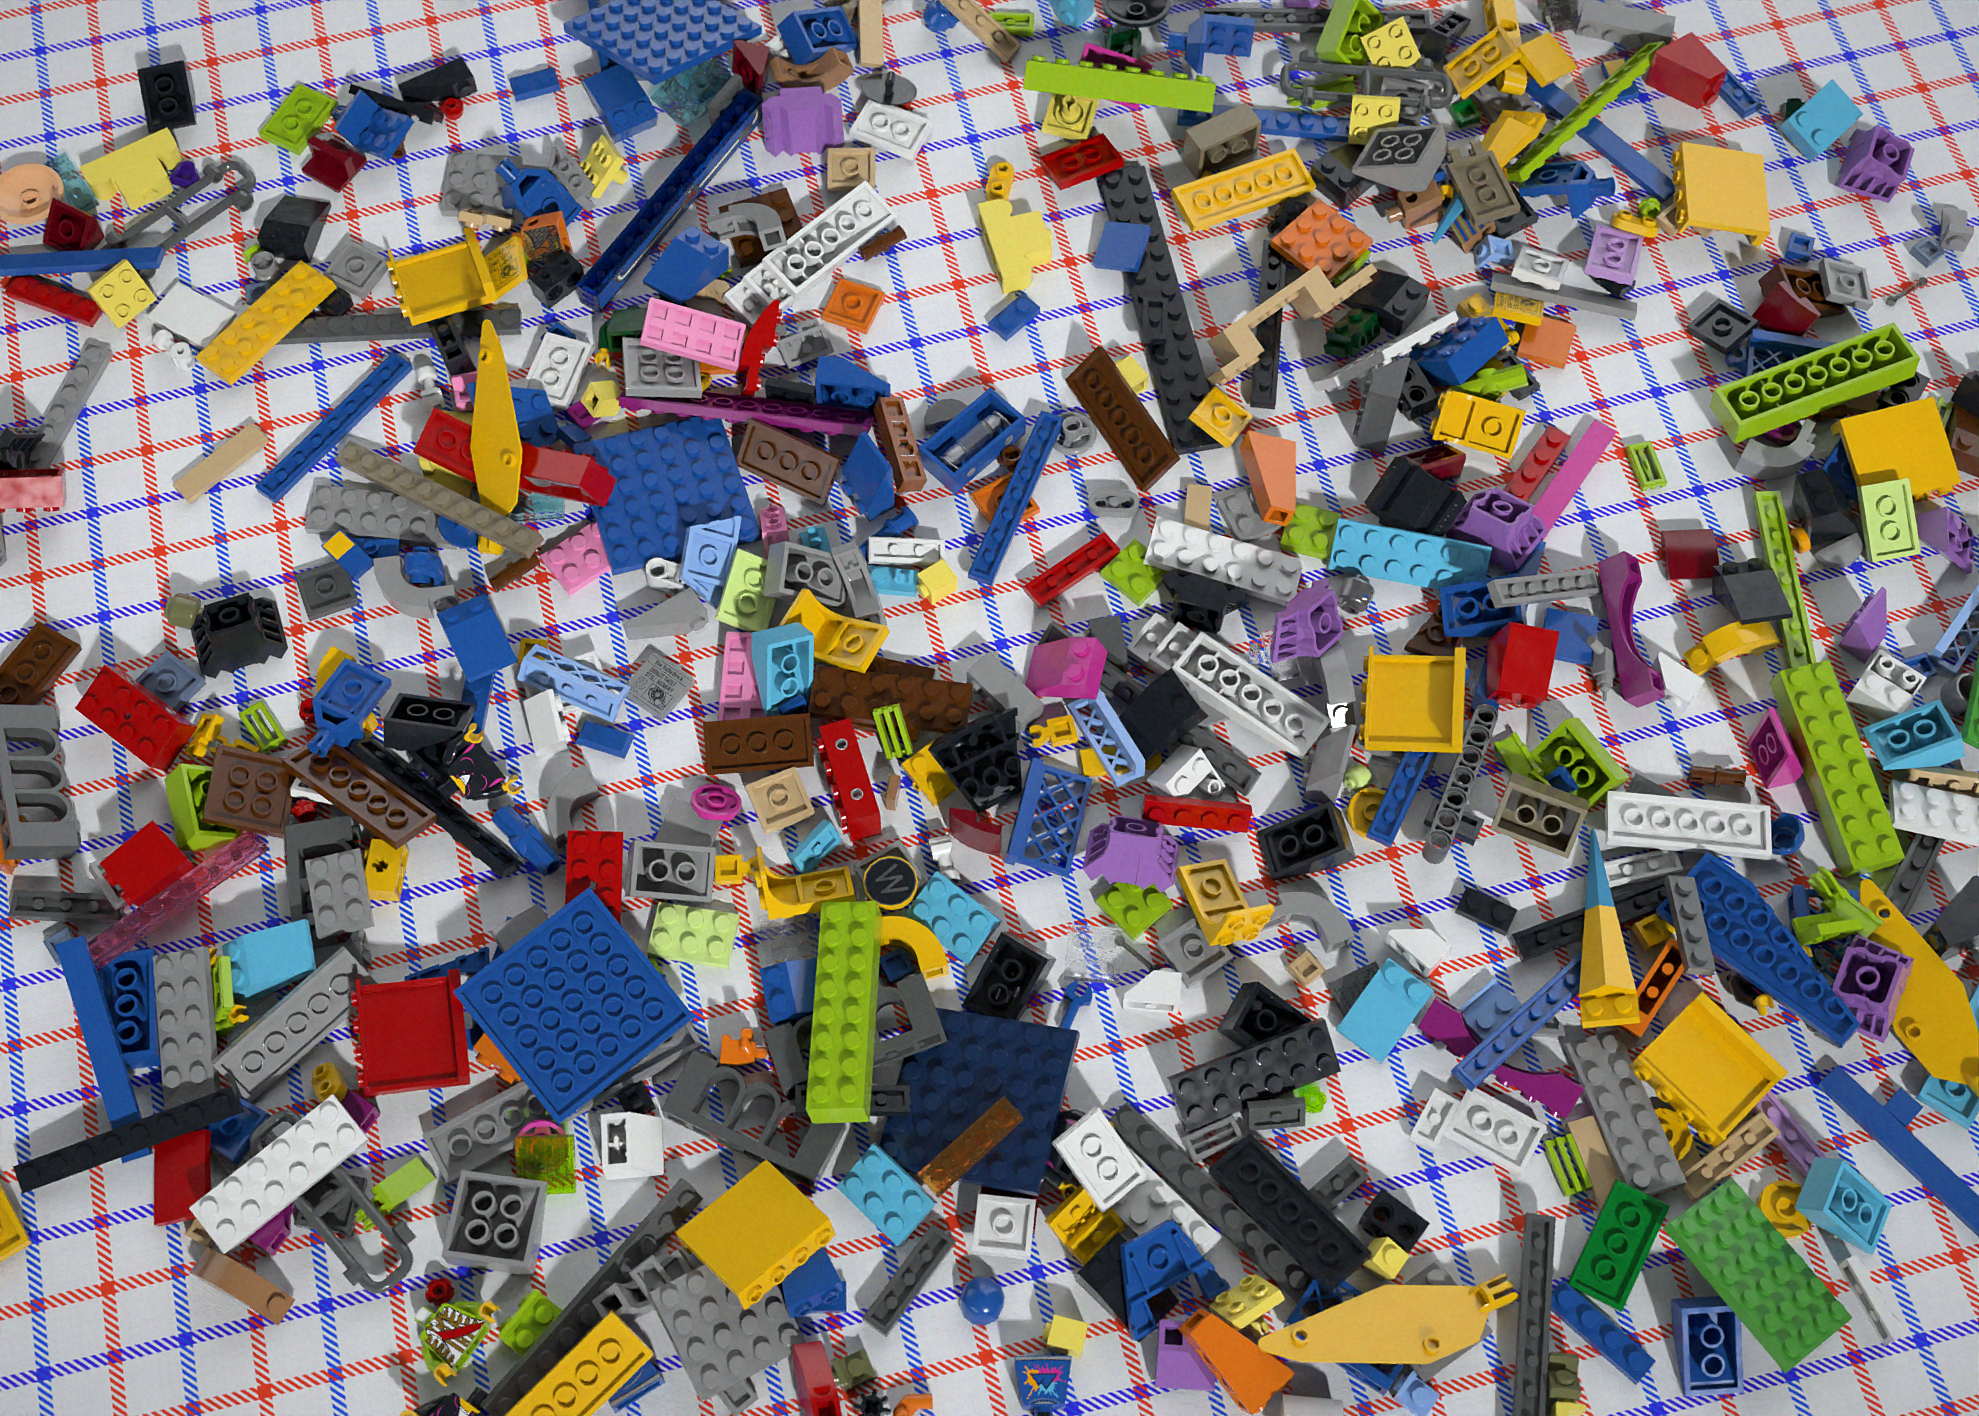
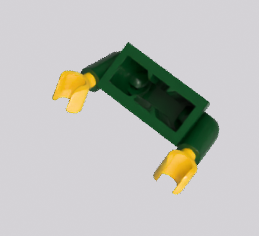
(623, 324)

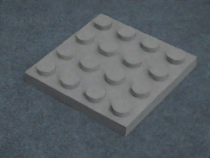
(717, 1336)

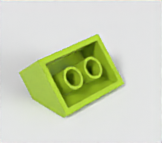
(1342, 32)
(1584, 758)
(187, 796)

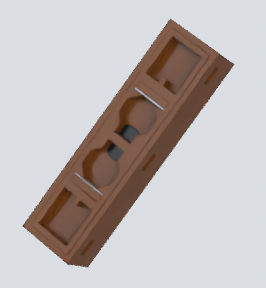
(900, 444)

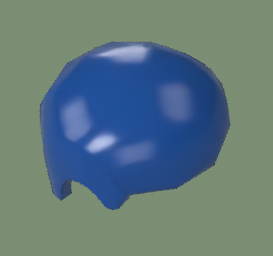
(1786, 834)
(981, 1301)

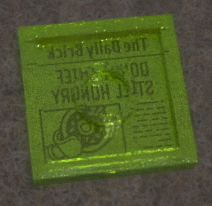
(548, 1160)

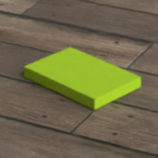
(298, 119)

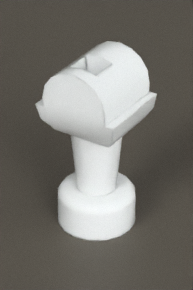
(179, 352)
(432, 395)
(941, 851)

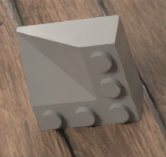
(1403, 156)
(496, 1223)

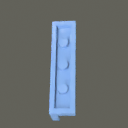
(1953, 631)
(571, 685)
(1118, 737)

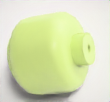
(1357, 777)

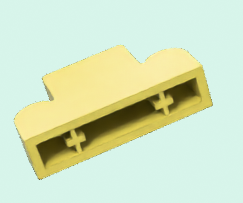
(135, 170)
(1014, 243)

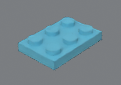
(953, 917)
(886, 1194)

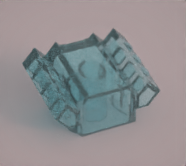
(690, 92)

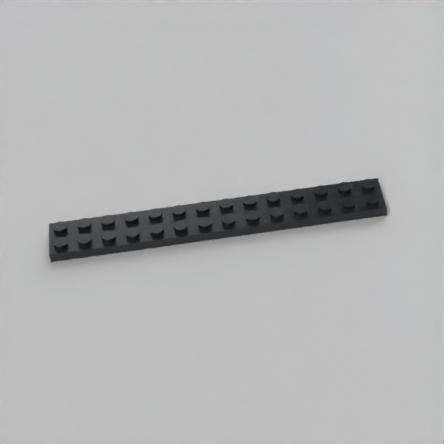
(1177, 364)

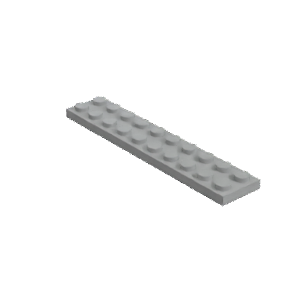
(491, 1127)

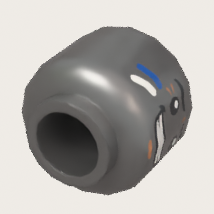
(1355, 594)

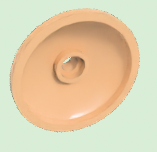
(28, 193)

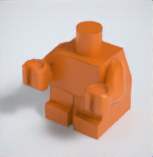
(741, 1051)

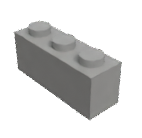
(1004, 691)

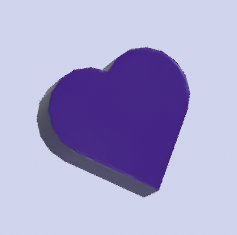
(184, 174)

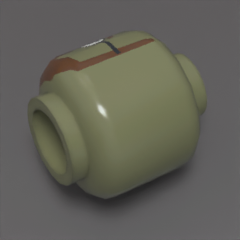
(182, 610)

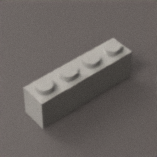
(1624, 24)

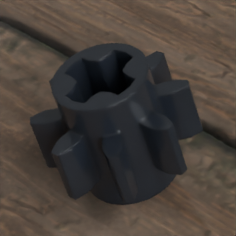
(874, 1401)

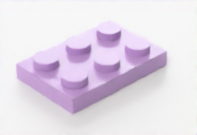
(1614, 255)

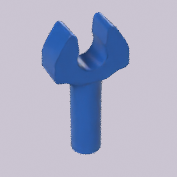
(1740, 363)
(1074, 1003)

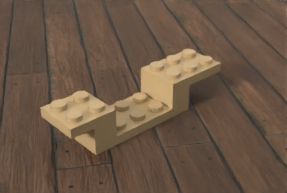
(1311, 297)

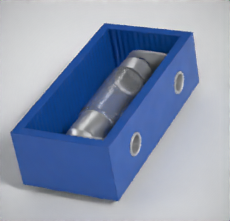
(972, 440)

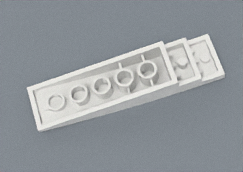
(811, 254)
(1229, 684)

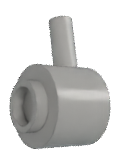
(1956, 693)

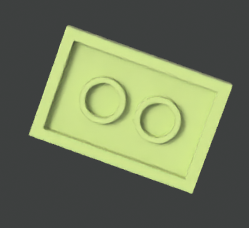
(1888, 520)
(743, 597)
(693, 935)

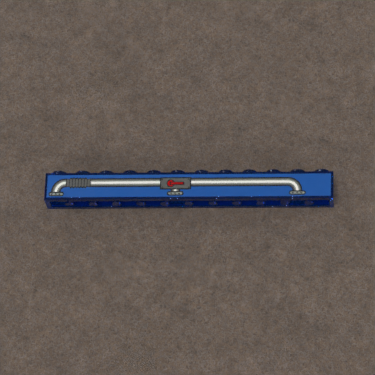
(670, 201)

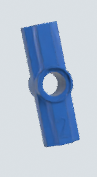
(526, 840)

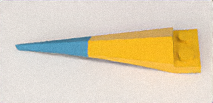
(1506, 139)
(1606, 978)

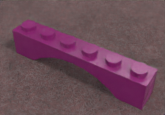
(1620, 583)
(1553, 1089)
(275, 1231)

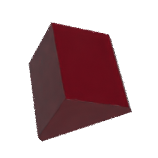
(752, 64)
(71, 228)
(1439, 461)

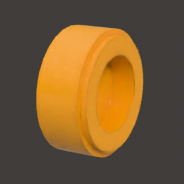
(1800, 540)

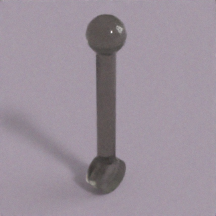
(1891, 300)
(1120, 941)

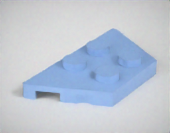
(709, 556)

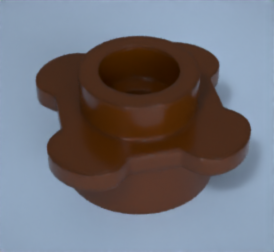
(1009, 457)

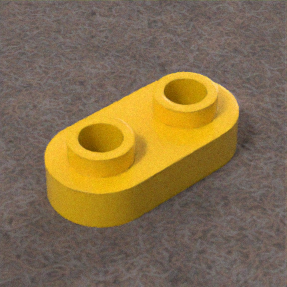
(1000, 180)
(1642, 226)
(328, 1080)

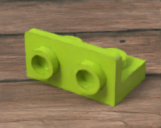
(1824, 928)
(529, 1322)

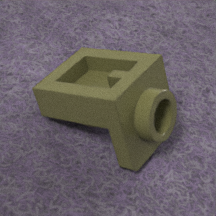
(852, 1370)
(1562, 1376)

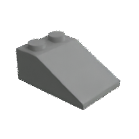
(800, 567)
(1328, 766)
(670, 871)

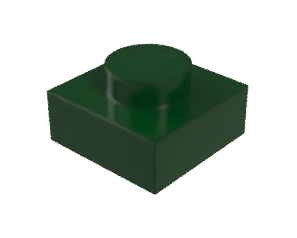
(1336, 349)

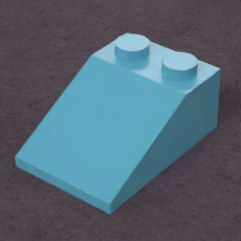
(1073, 11)
(1821, 120)
(783, 664)
(1916, 738)
(270, 959)
(1385, 1010)
(1843, 1203)

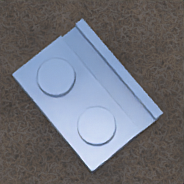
(1489, 1009)

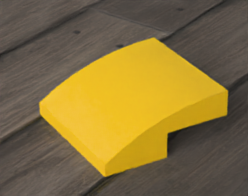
(1083, 1226)

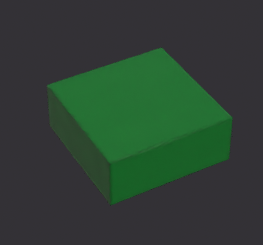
(1465, 113)

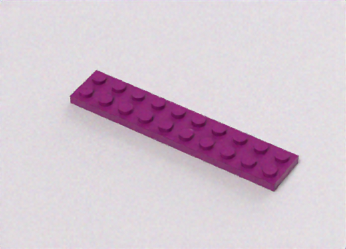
(768, 410)

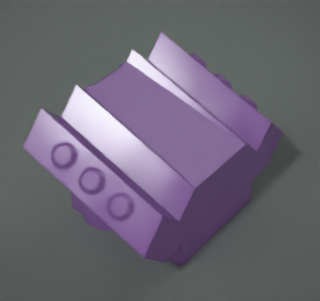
(802, 121)
(1875, 164)
(1500, 522)
(1307, 624)
(1132, 853)
(1872, 984)

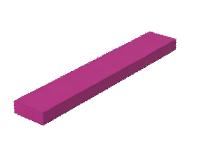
(1573, 473)

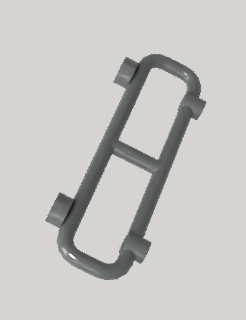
(1423, 71)
(240, 199)
(398, 1236)

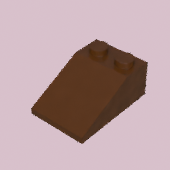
(1804, 284)
(1964, 440)

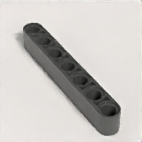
(1456, 792)

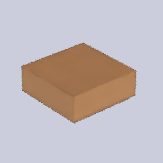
(892, 792)

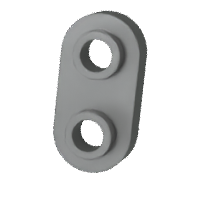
(1113, 502)

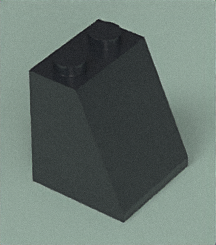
(1822, 507)
(1958, 924)

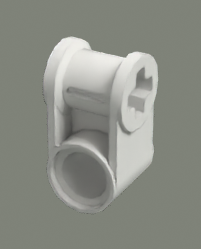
(669, 580)

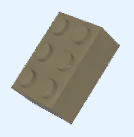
(1221, 140)
(1540, 815)

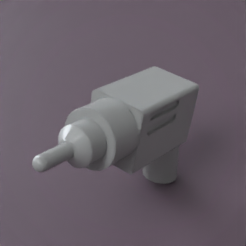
(1603, 665)

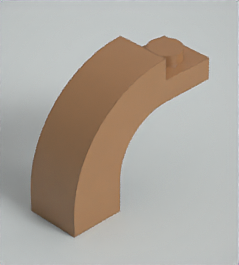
(825, 72)
(243, 1285)

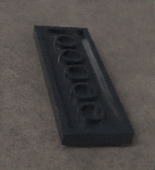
(1254, 1074)
(1290, 1213)

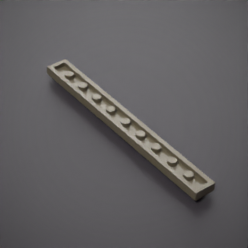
(439, 499)

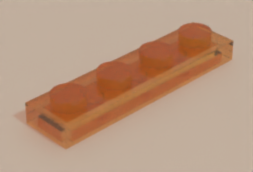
(970, 1146)

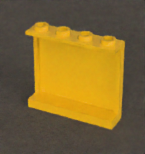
(1720, 190)
(442, 280)
(1900, 445)
(1413, 702)
(1708, 1069)
(756, 1233)

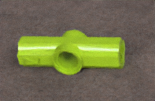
(1492, 382)

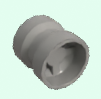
(265, 267)

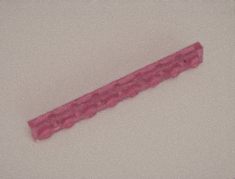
(175, 898)

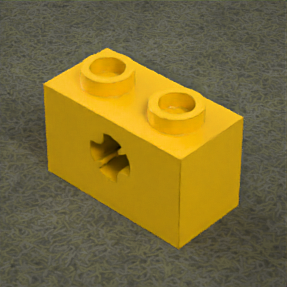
(388, 883)

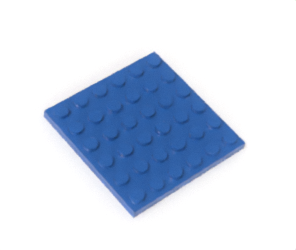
(661, 35)
(663, 485)
(573, 1005)

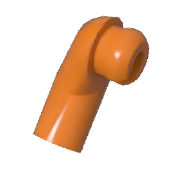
(911, 1403)

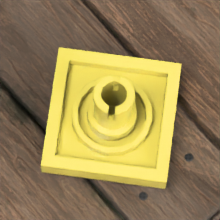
(1391, 46)
(1371, 113)
(1070, 116)
(604, 166)
(121, 293)
(1247, 1304)

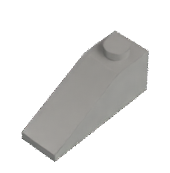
(670, 618)

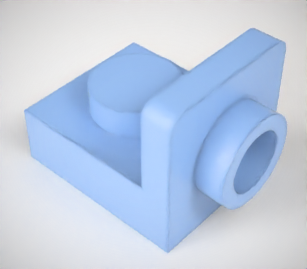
(1494, 250)
(1415, 1394)

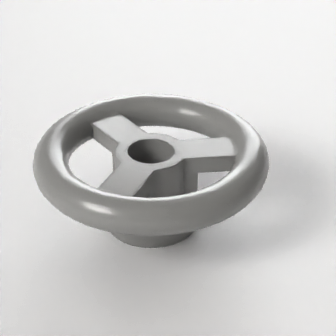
(1074, 421)

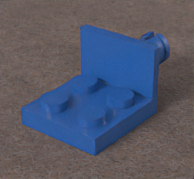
(1214, 35)
(370, 126)
(1568, 177)
(535, 192)
(345, 705)

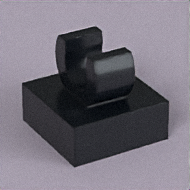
(636, 1100)

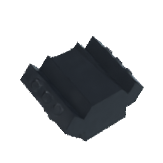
(17, 446)
(1414, 500)
(1201, 601)
(237, 634)

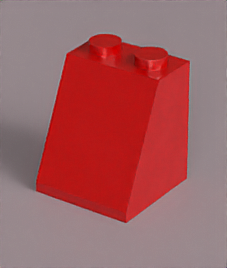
(1687, 72)
(1520, 664)
(145, 865)

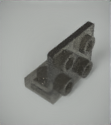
(1559, 14)

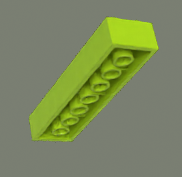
(1119, 85)
(1814, 382)
(1836, 769)
(844, 1013)

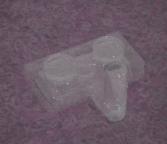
(1281, 670)

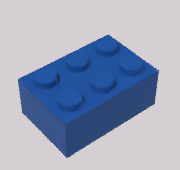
(1462, 351)

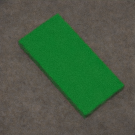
(1618, 1245)

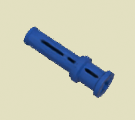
(893, 527)

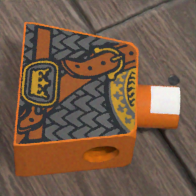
(545, 237)

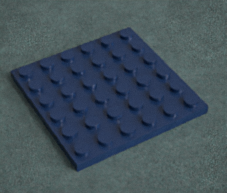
(966, 1077)

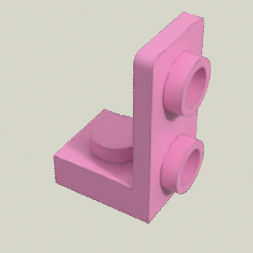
(773, 526)

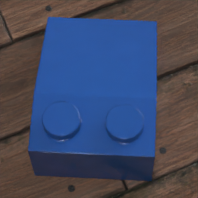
(815, 31)
(621, 102)
(688, 265)
(847, 385)
(868, 479)
(1471, 612)
(476, 638)
(789, 990)
(1707, 1346)

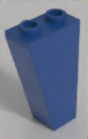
(811, 1285)

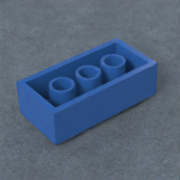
(131, 1001)

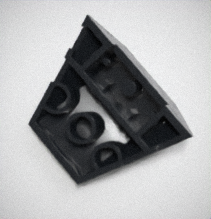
(982, 759)

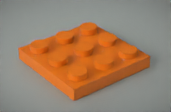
(1321, 239)

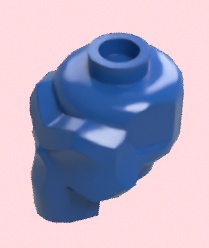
(938, 17)
(424, 567)

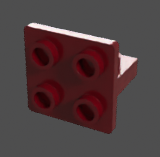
(332, 163)

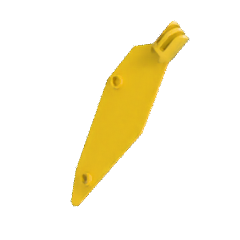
(495, 434)
(1934, 1008)
(1394, 1325)

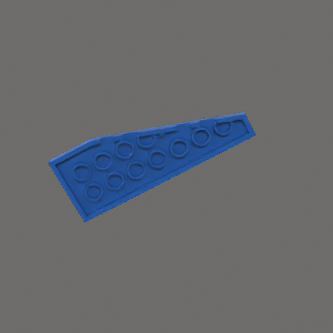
(1762, 950)

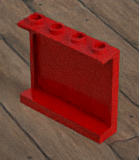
(410, 1035)

